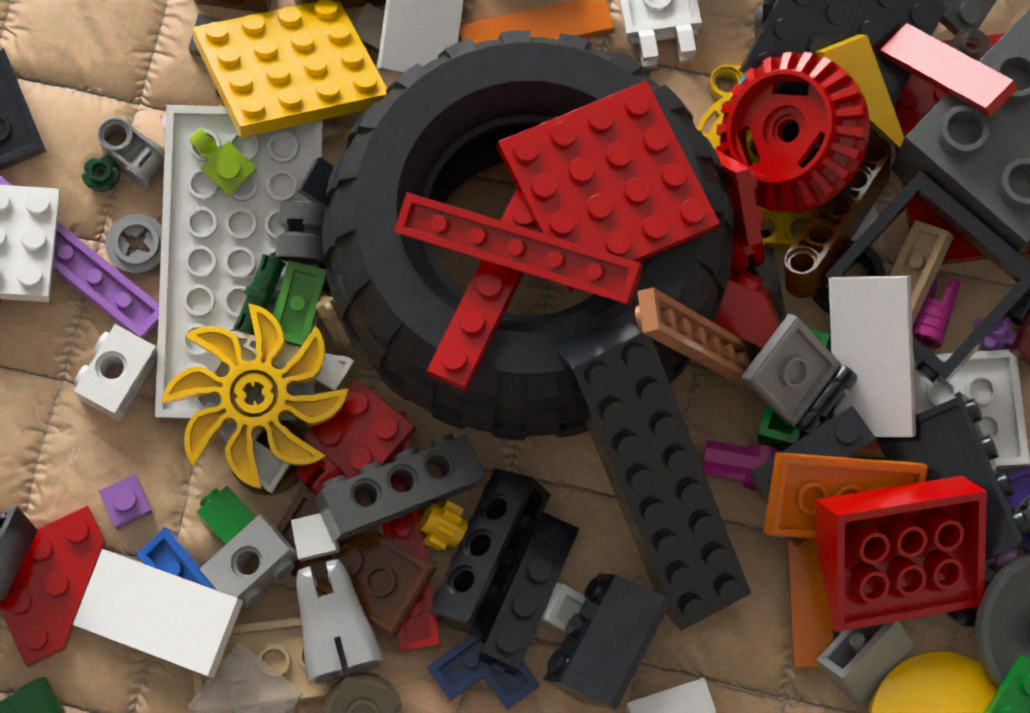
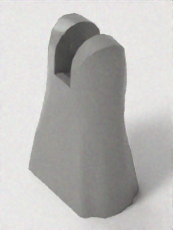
(335, 627)

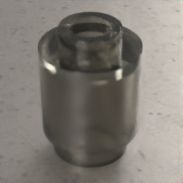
(971, 43)

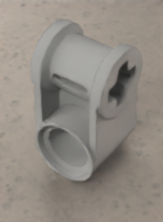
(137, 156)

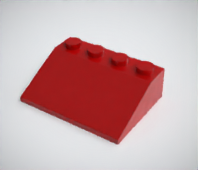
(902, 551)

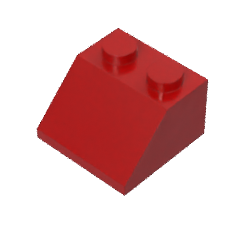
(748, 309)

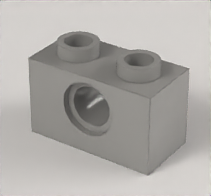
(228, 566)

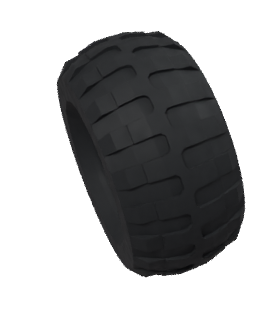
(430, 139)

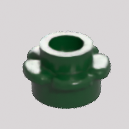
(101, 183)

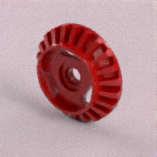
(831, 108)

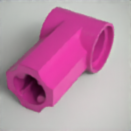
(734, 461)

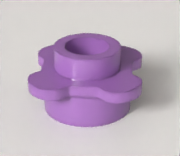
(1000, 338)

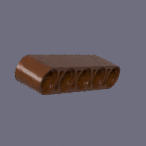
(835, 224)

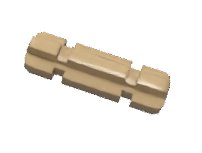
(334, 325)

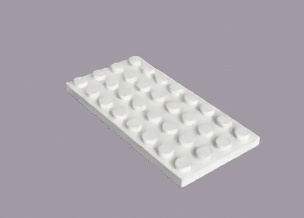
(218, 241)

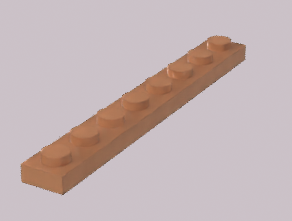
(694, 335)

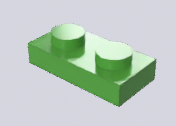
(298, 301)

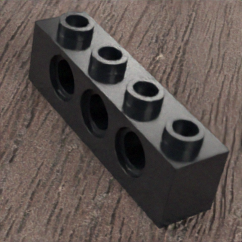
(490, 553)

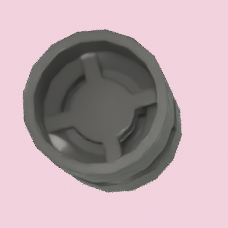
(302, 232)

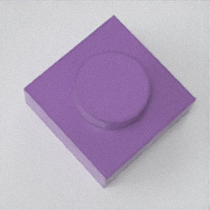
(125, 501)

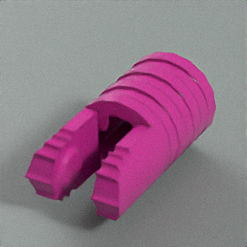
(935, 315)

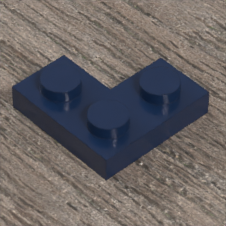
(463, 668)

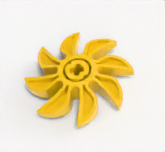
(234, 403)

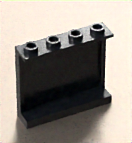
(954, 446)

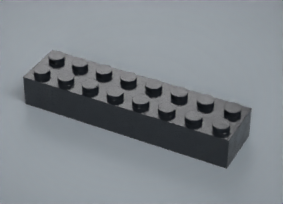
(653, 469)

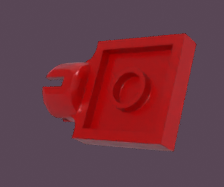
(748, 219)
(356, 436)

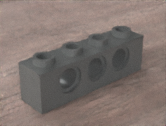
(347, 518)

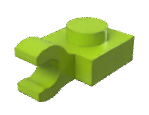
(225, 165)

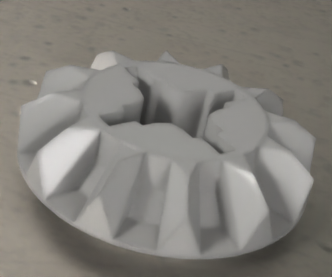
(134, 227)

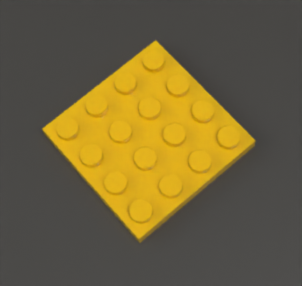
(289, 67)

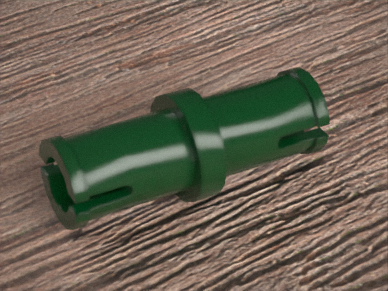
(260, 291)

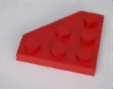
(52, 585)

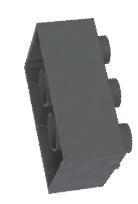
(979, 156)

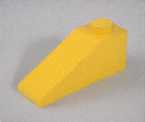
(859, 61)

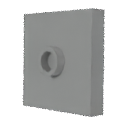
(791, 370)

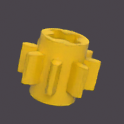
(443, 525)

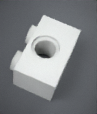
(116, 395)

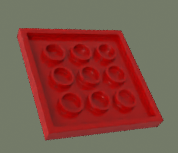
(610, 178)

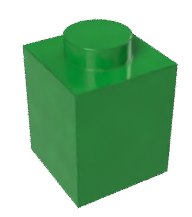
(224, 514)

